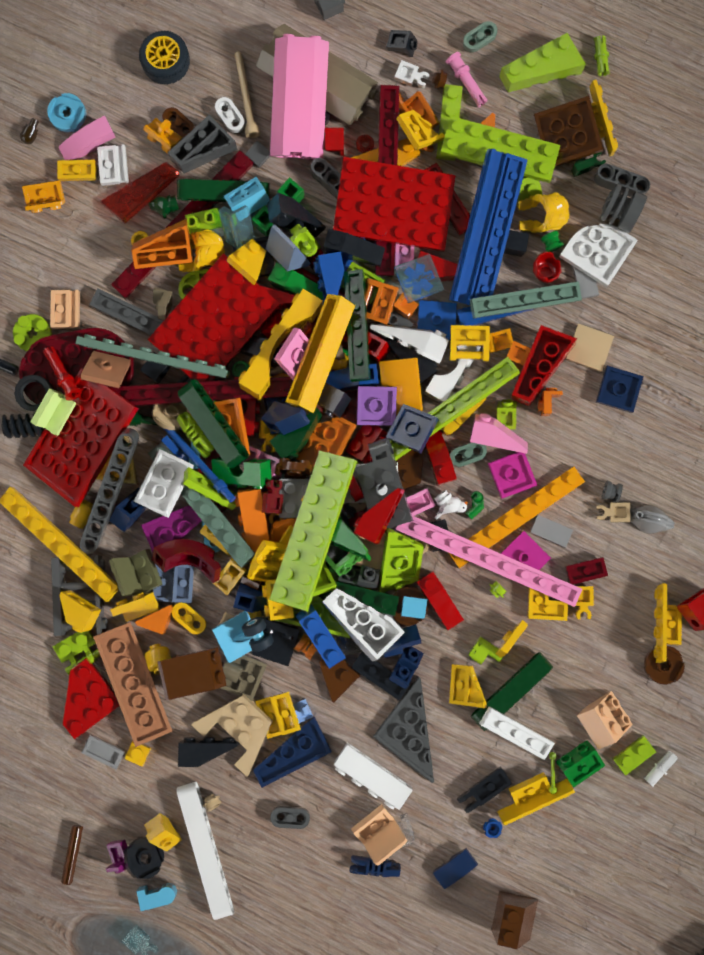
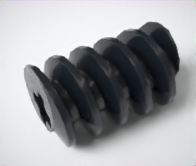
(20, 427)

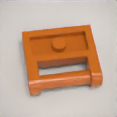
(383, 302)

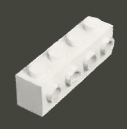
(373, 776)

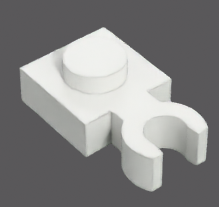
(408, 73)

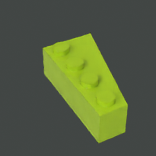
(546, 63)

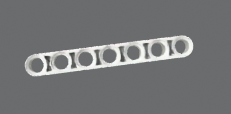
(205, 850)

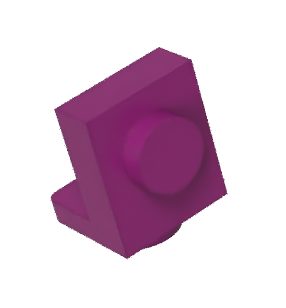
(116, 852)

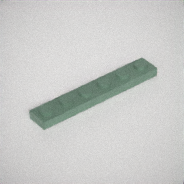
(525, 300)

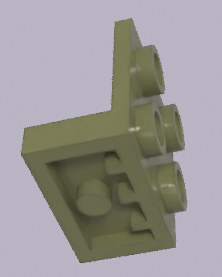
(136, 573)

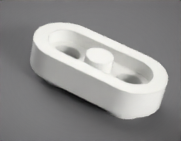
(230, 116)

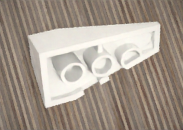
(425, 342)
(365, 625)

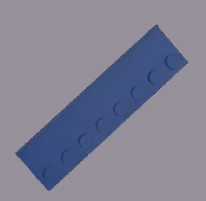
(488, 226)

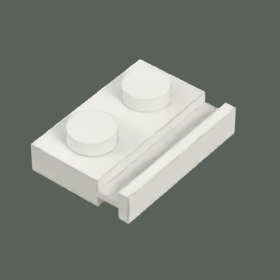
(112, 165)

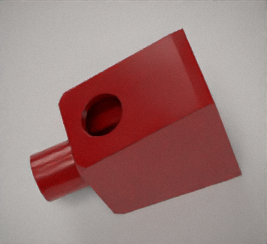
(693, 610)

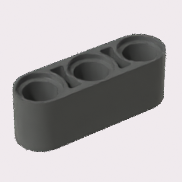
(615, 173)
(327, 174)

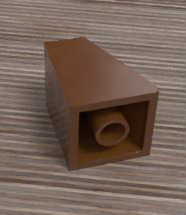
(192, 673)
(513, 919)

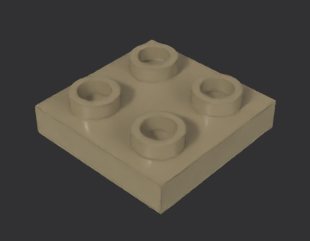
(243, 676)

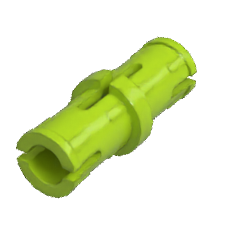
(601, 55)

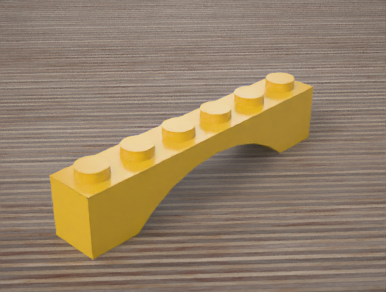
(257, 377)

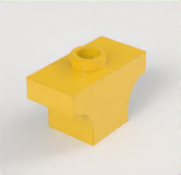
(162, 833)

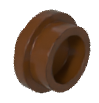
(439, 79)

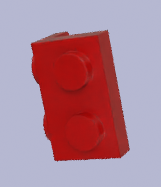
(360, 444)

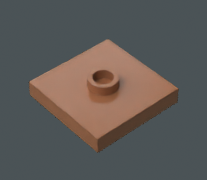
(105, 369)

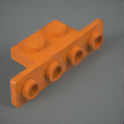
(420, 105)

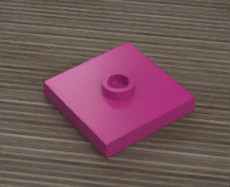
(512, 474)
(526, 551)

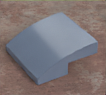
(176, 584)

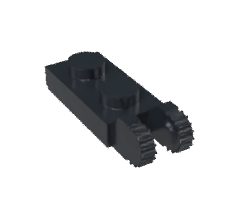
(486, 789)

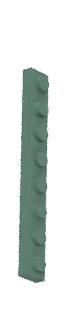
(160, 358)
(214, 519)

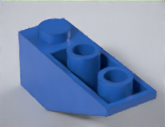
(330, 272)
(341, 379)

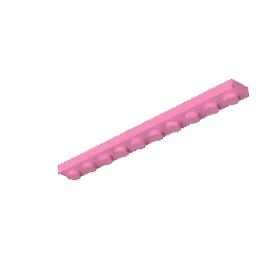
(491, 560)

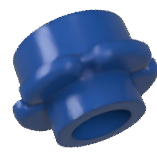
(492, 823)

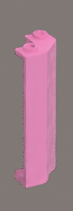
(299, 97)

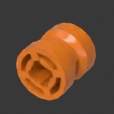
(302, 645)

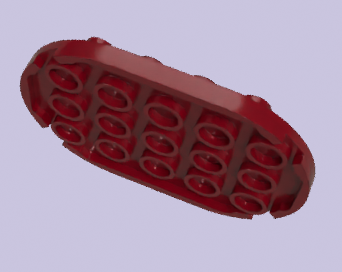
(72, 356)

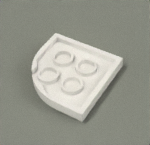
(599, 251)

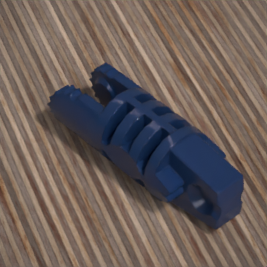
(365, 866)

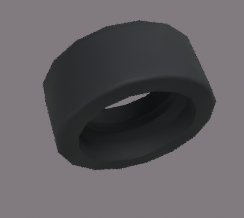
(19, 388)

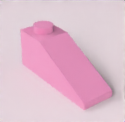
(493, 433)

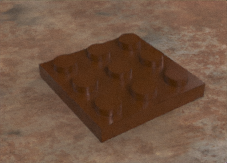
(572, 128)

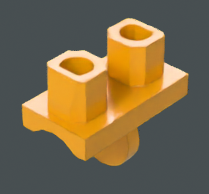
(162, 133)

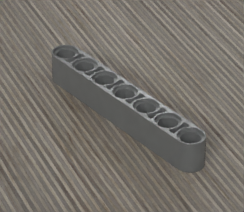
(112, 483)

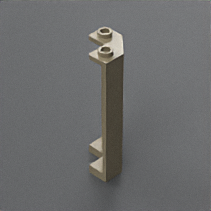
(346, 85)

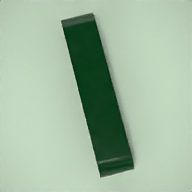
(209, 189)
(213, 424)
(515, 687)

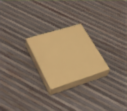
(590, 348)

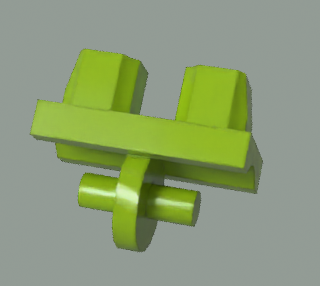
(204, 220)
(304, 240)

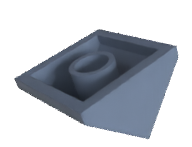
(285, 250)

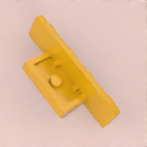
(600, 113)
(668, 624)
(532, 796)

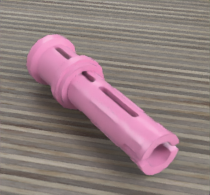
(462, 73)

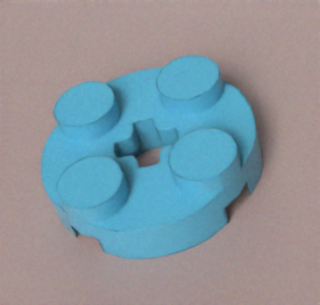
(62, 103)

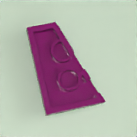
(172, 528)

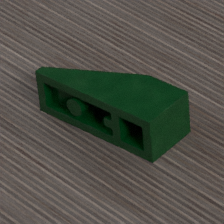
(293, 443)

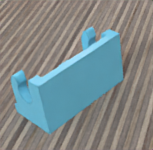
(249, 194)

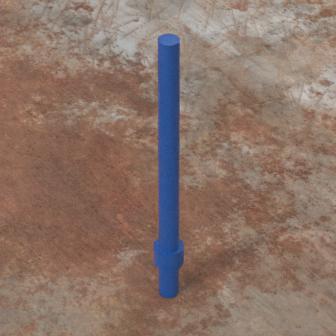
(219, 485)

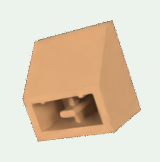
(605, 720)

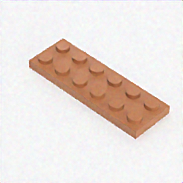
(132, 684)

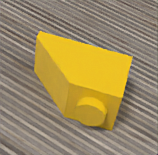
(78, 611)

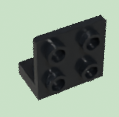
(283, 644)

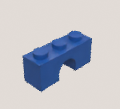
(320, 636)

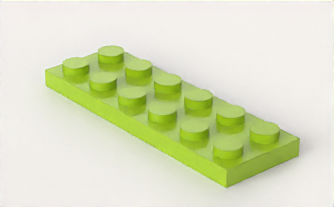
(471, 140)

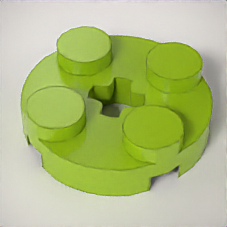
(26, 324)

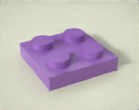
(376, 405)

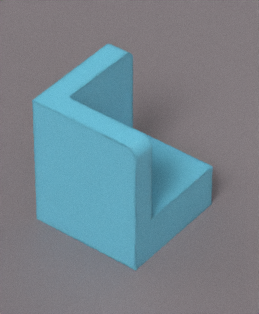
(413, 607)

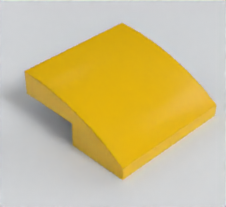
(267, 561)
(282, 712)

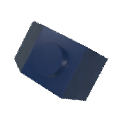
(127, 512)

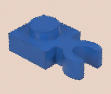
(175, 448)

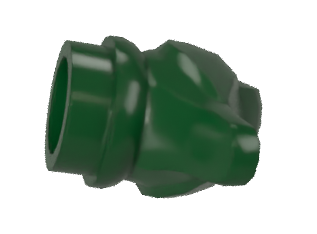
(164, 205)

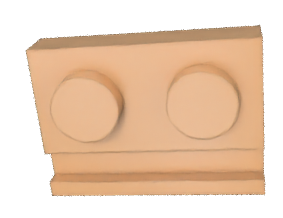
(65, 309)

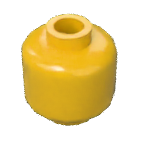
(154, 655)

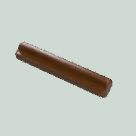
(72, 854)

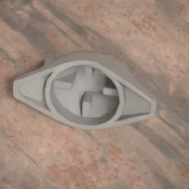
(650, 519)

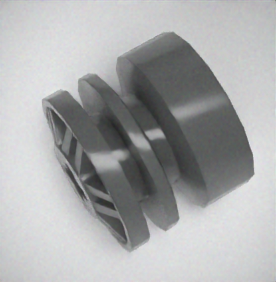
(623, 208)

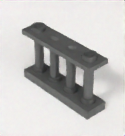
(59, 585)

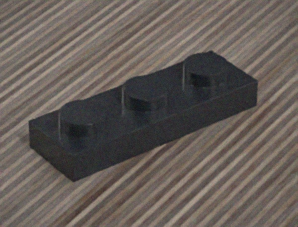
(378, 675)

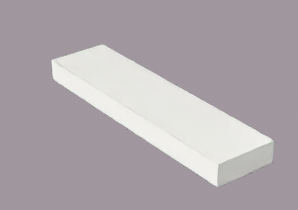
(516, 733)

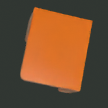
(404, 308)
(518, 354)

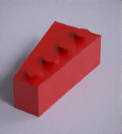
(543, 360)

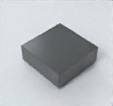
(258, 154)

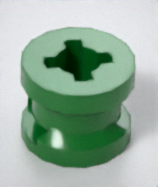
(552, 241)

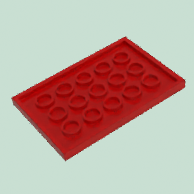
(394, 203)
(215, 319)
(85, 443)

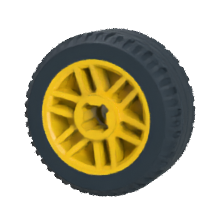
(164, 57)

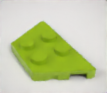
(400, 561)

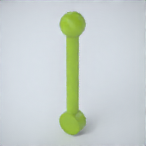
(553, 757)

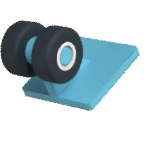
(241, 636)

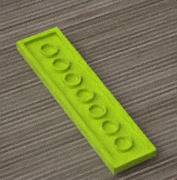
(313, 531)

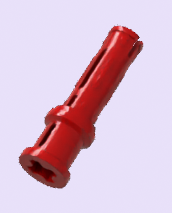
(65, 380)

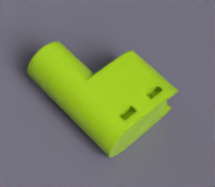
(482, 649)

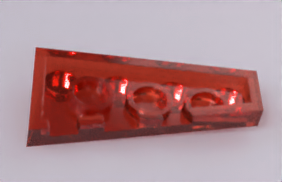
(137, 194)

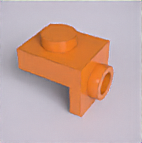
(545, 403)

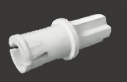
(661, 768)

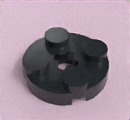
(133, 862)

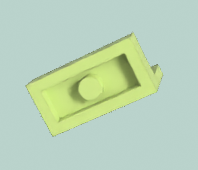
(53, 412)

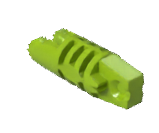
(195, 434)

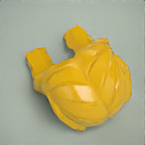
(556, 212)
(208, 250)

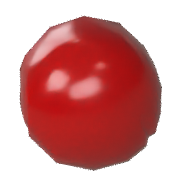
(546, 267)

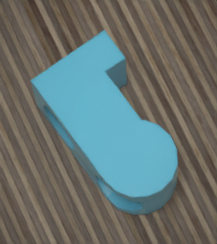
(156, 897)

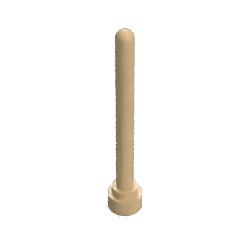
(252, 129)

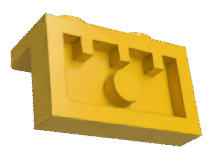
(275, 610)

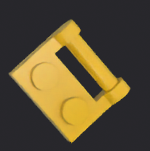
(469, 336)

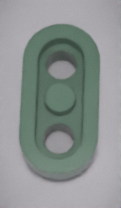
(478, 36)
(467, 454)

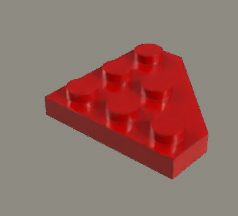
(87, 698)

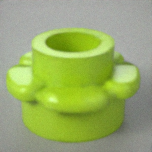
(497, 590)

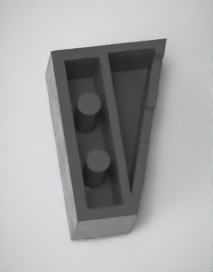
(202, 146)

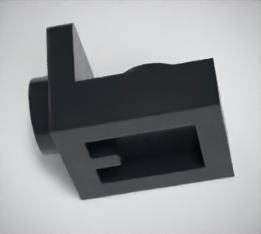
(402, 41)

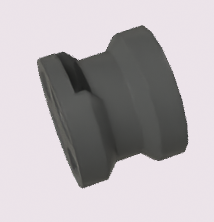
(612, 491)

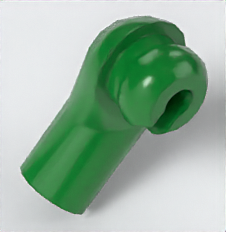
(477, 505)

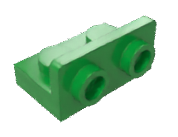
(580, 763)

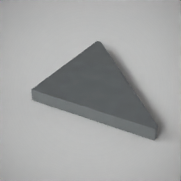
(407, 731)

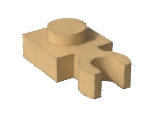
(617, 512)

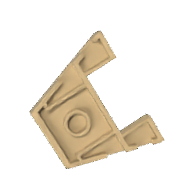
(244, 723)

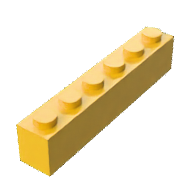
(320, 353)

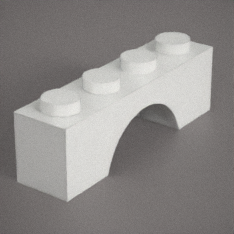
(442, 385)

